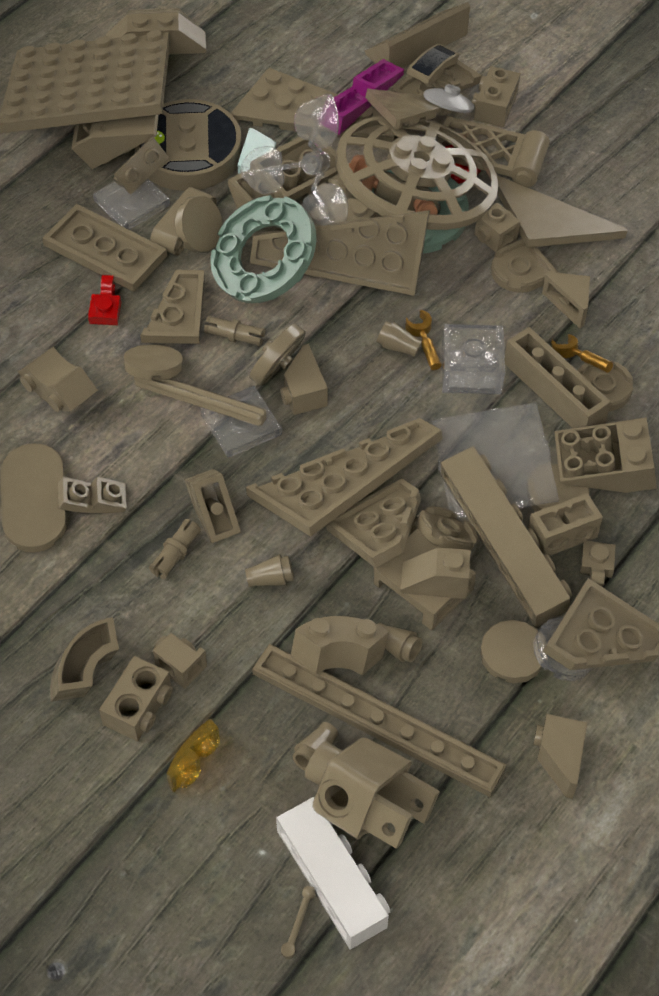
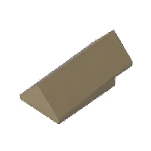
(295, 180)

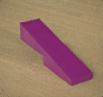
(352, 102)

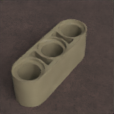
(165, 230)

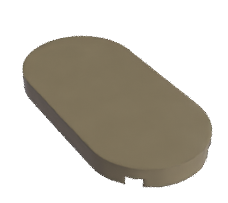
(31, 497)

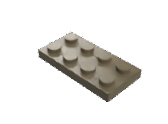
(105, 247)

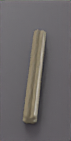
(204, 399)

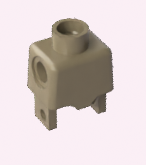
(368, 789)

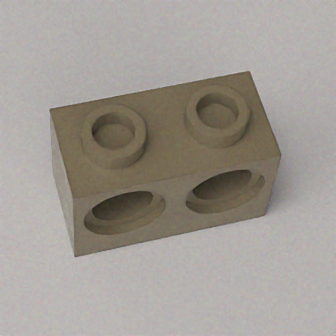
(566, 524)
(129, 696)

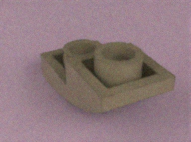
(95, 497)

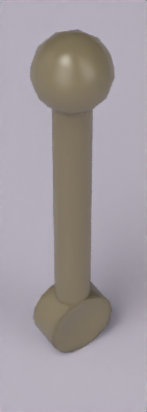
(288, 949)

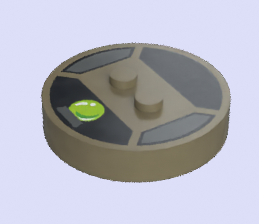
(200, 145)

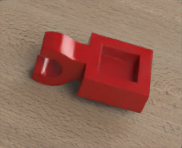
(105, 306)

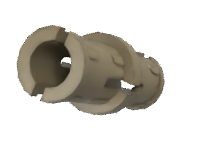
(234, 330)
(175, 549)

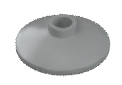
(449, 99)

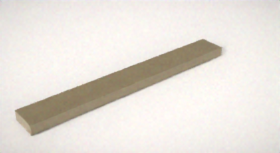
(381, 721)

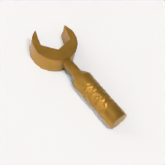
(421, 330)
(571, 349)

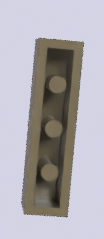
(555, 380)

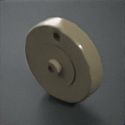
(277, 354)

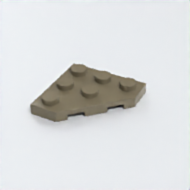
(379, 523)
(602, 632)

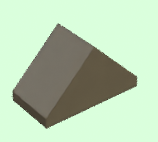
(568, 294)

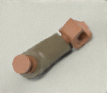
(388, 194)

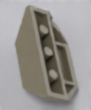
(184, 33)

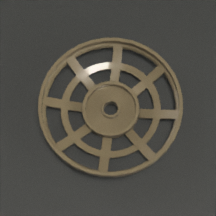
(418, 163)

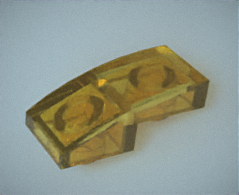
(186, 763)

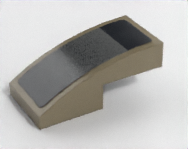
(432, 62)

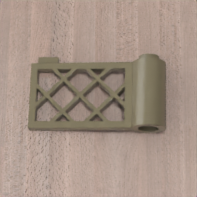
(526, 156)

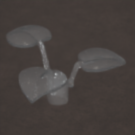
(319, 124)

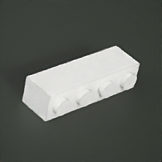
(334, 874)

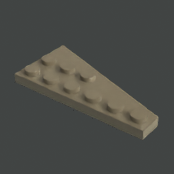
(362, 252)

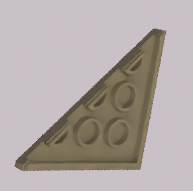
(403, 108)
(551, 221)

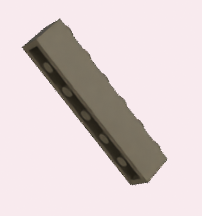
(505, 536)

